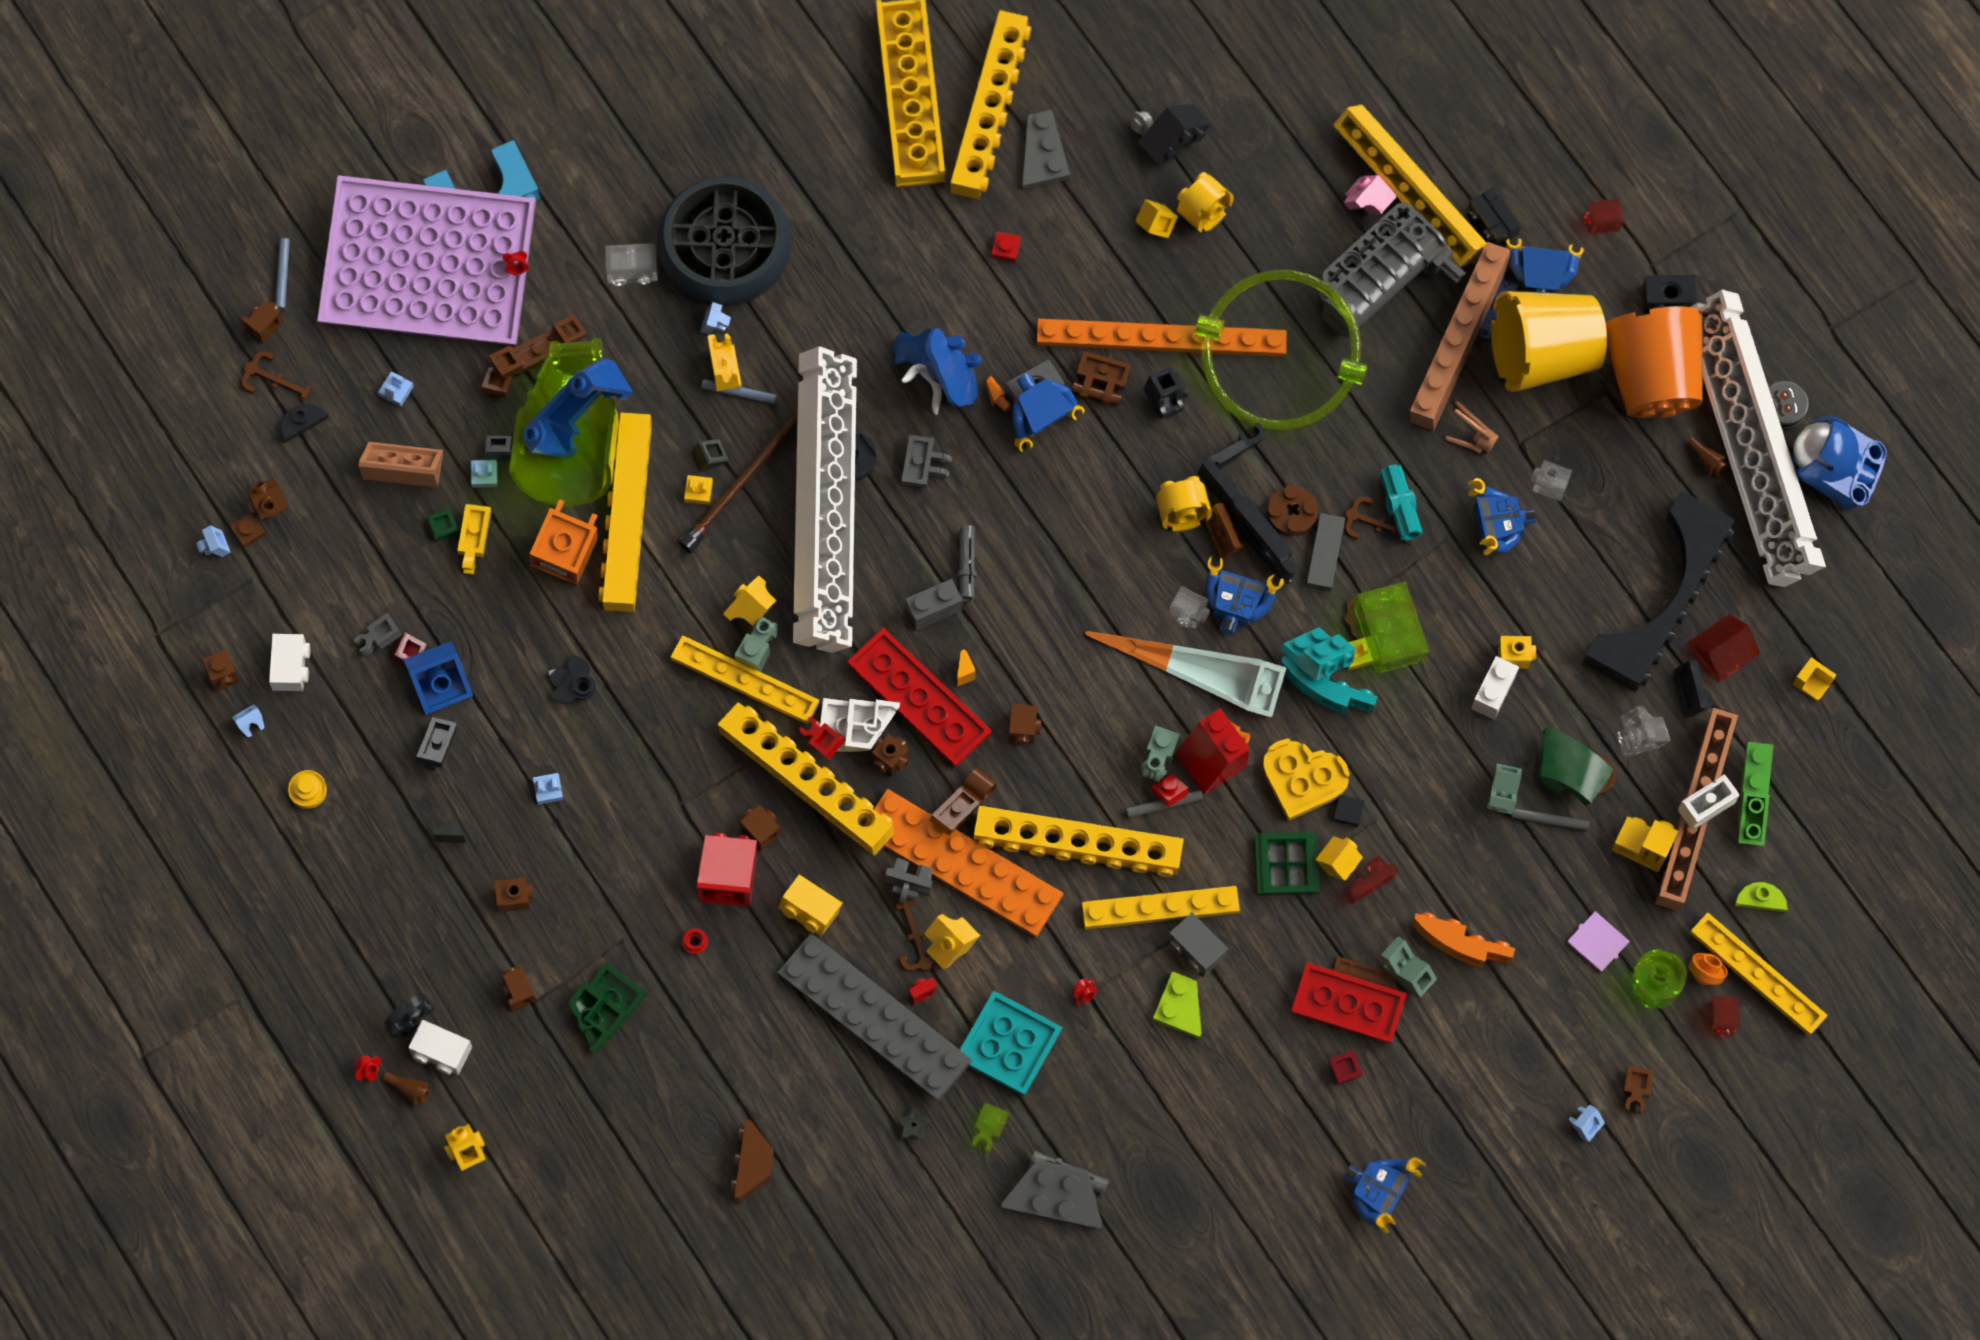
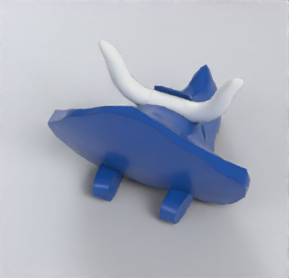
(940, 364)

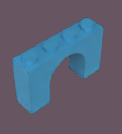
(515, 174)

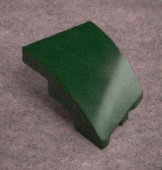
(1571, 766)
(605, 1005)

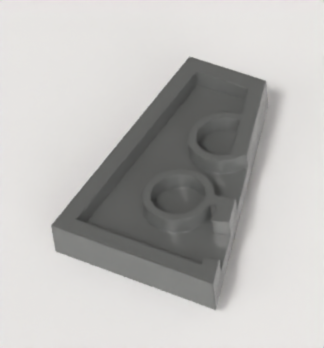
(1043, 152)

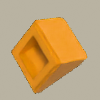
(966, 669)

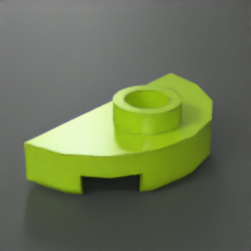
(1762, 896)

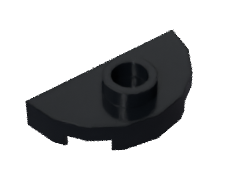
(301, 419)

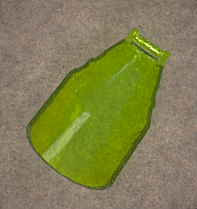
(590, 469)

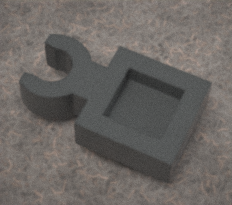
(380, 633)

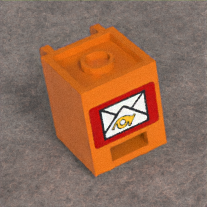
(564, 545)

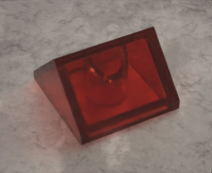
(1725, 647)

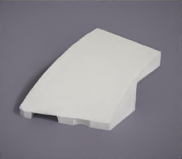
(857, 721)

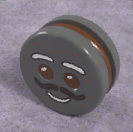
(1790, 403)

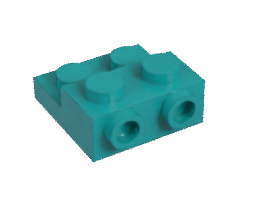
(1319, 653)

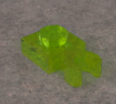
(990, 1123)

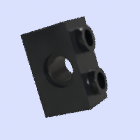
(1680, 286)

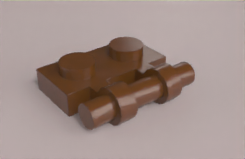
(1103, 371)

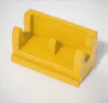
(724, 363)

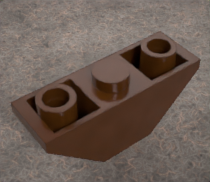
(753, 1163)

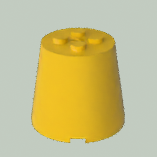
(1546, 337)

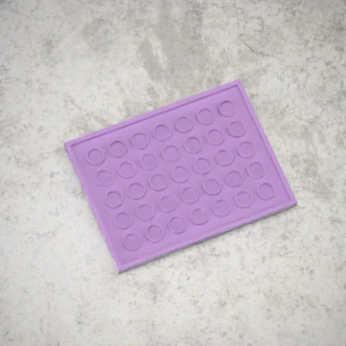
(425, 260)

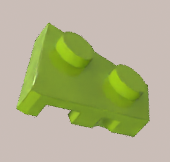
(1180, 1006)

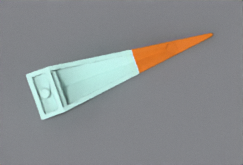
(1238, 679)

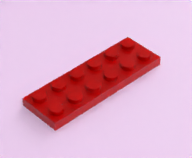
(922, 697)

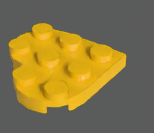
(1303, 778)

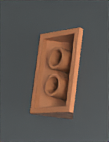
(401, 464)

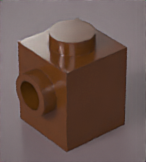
(221, 670)
(1024, 724)
(760, 825)

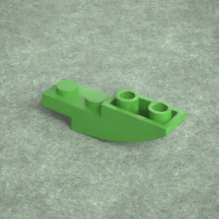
(1754, 794)

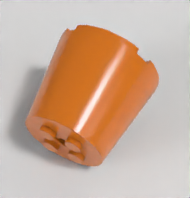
(1657, 360)

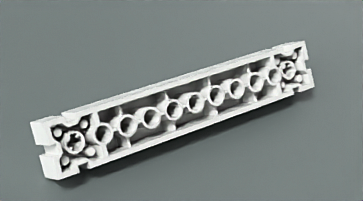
(1756, 443)
(825, 500)

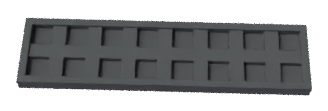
(875, 1017)

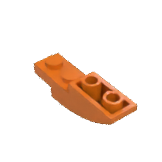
(1450, 939)

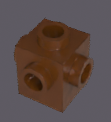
(266, 499)
(890, 762)

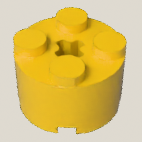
(1204, 202)
(1183, 504)

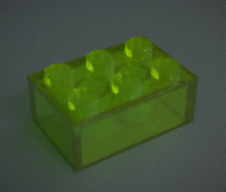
(1391, 627)

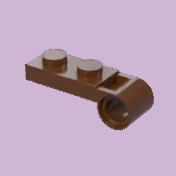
(963, 802)

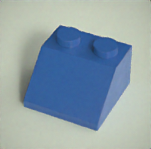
(438, 677)

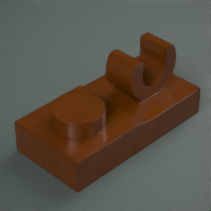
(1222, 532)

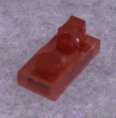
(1380, 873)

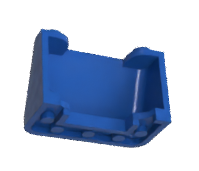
(554, 426)

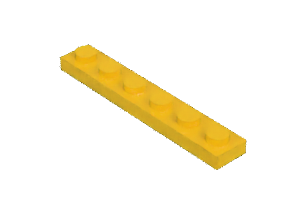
(744, 679)
(1160, 907)
(1758, 974)

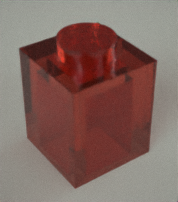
(1603, 216)
(1724, 1015)

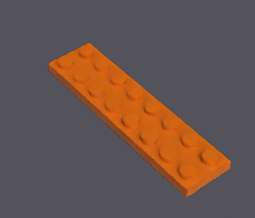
(968, 866)

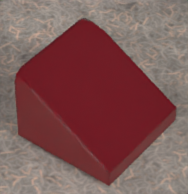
(406, 647)

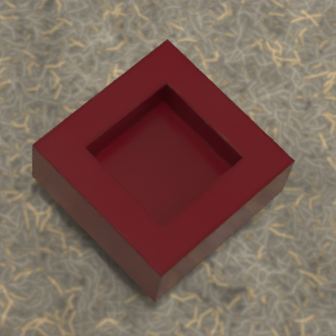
(1345, 1067)

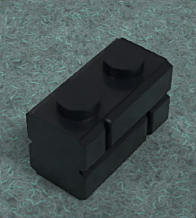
(1493, 218)

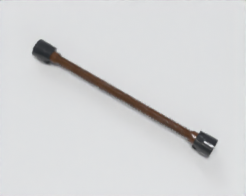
(694, 535)

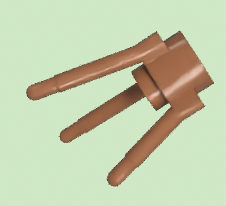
(1484, 438)

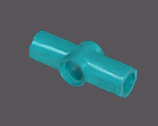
(1401, 502)

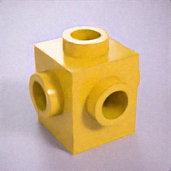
(465, 1147)

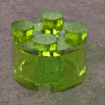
(1660, 964)

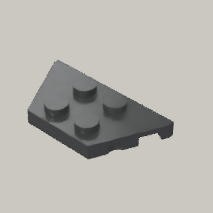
(1056, 1193)

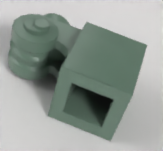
(755, 647)
(1159, 753)

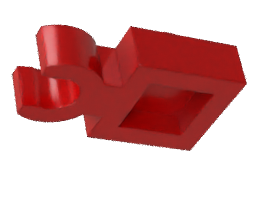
(823, 738)

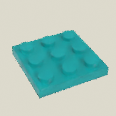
(1010, 1043)

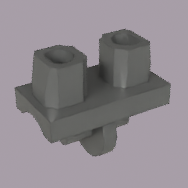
(908, 884)

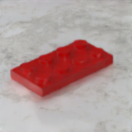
(1348, 1003)

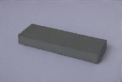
(1325, 551)

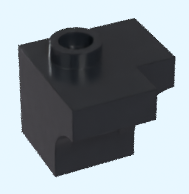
(1166, 392)

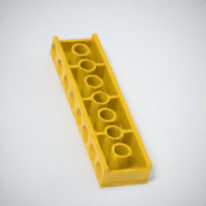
(910, 92)

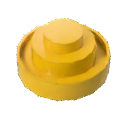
(307, 789)

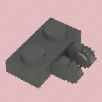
(918, 462)

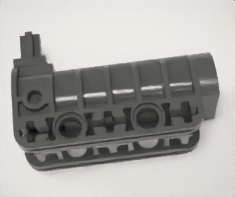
(1386, 267)

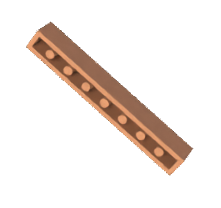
(1460, 336)
(1688, 841)

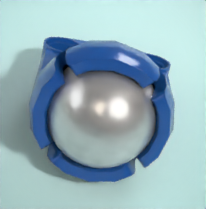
(1838, 461)

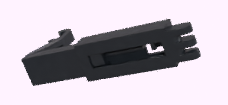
(1243, 512)

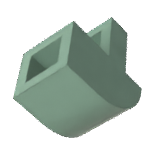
(1504, 789)
(1407, 969)

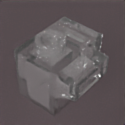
(1641, 732)

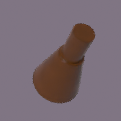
(1712, 461)
(414, 1090)

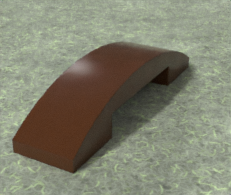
(535, 351)

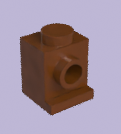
(263, 320)
(510, 902)
(517, 988)

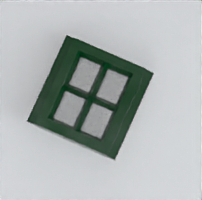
(1287, 863)

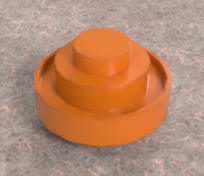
(1707, 969)

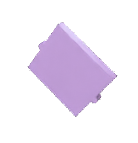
(1598, 941)

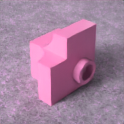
(1370, 194)

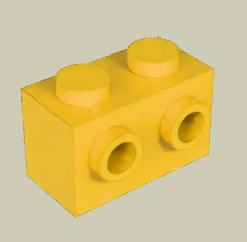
(810, 905)

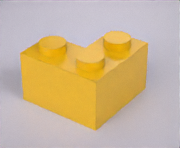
(1644, 843)

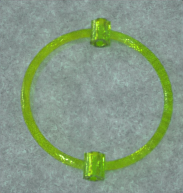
(1350, 370)

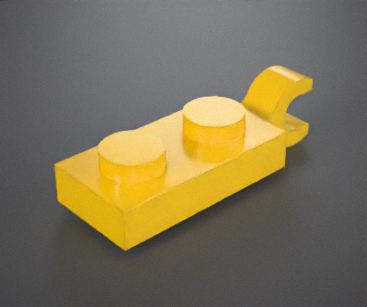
(473, 535)

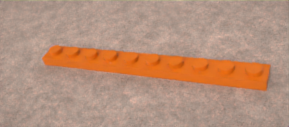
(1158, 337)

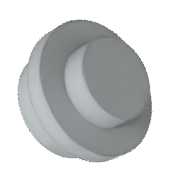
(1141, 122)

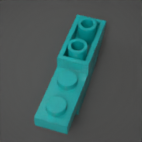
(1330, 694)

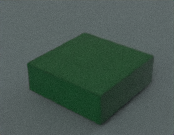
(443, 524)

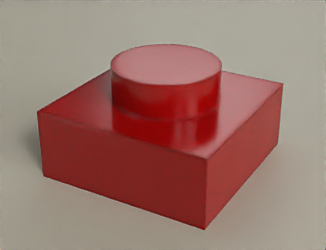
(1006, 247)
(1170, 790)
(922, 990)

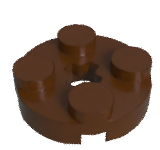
(1293, 524)

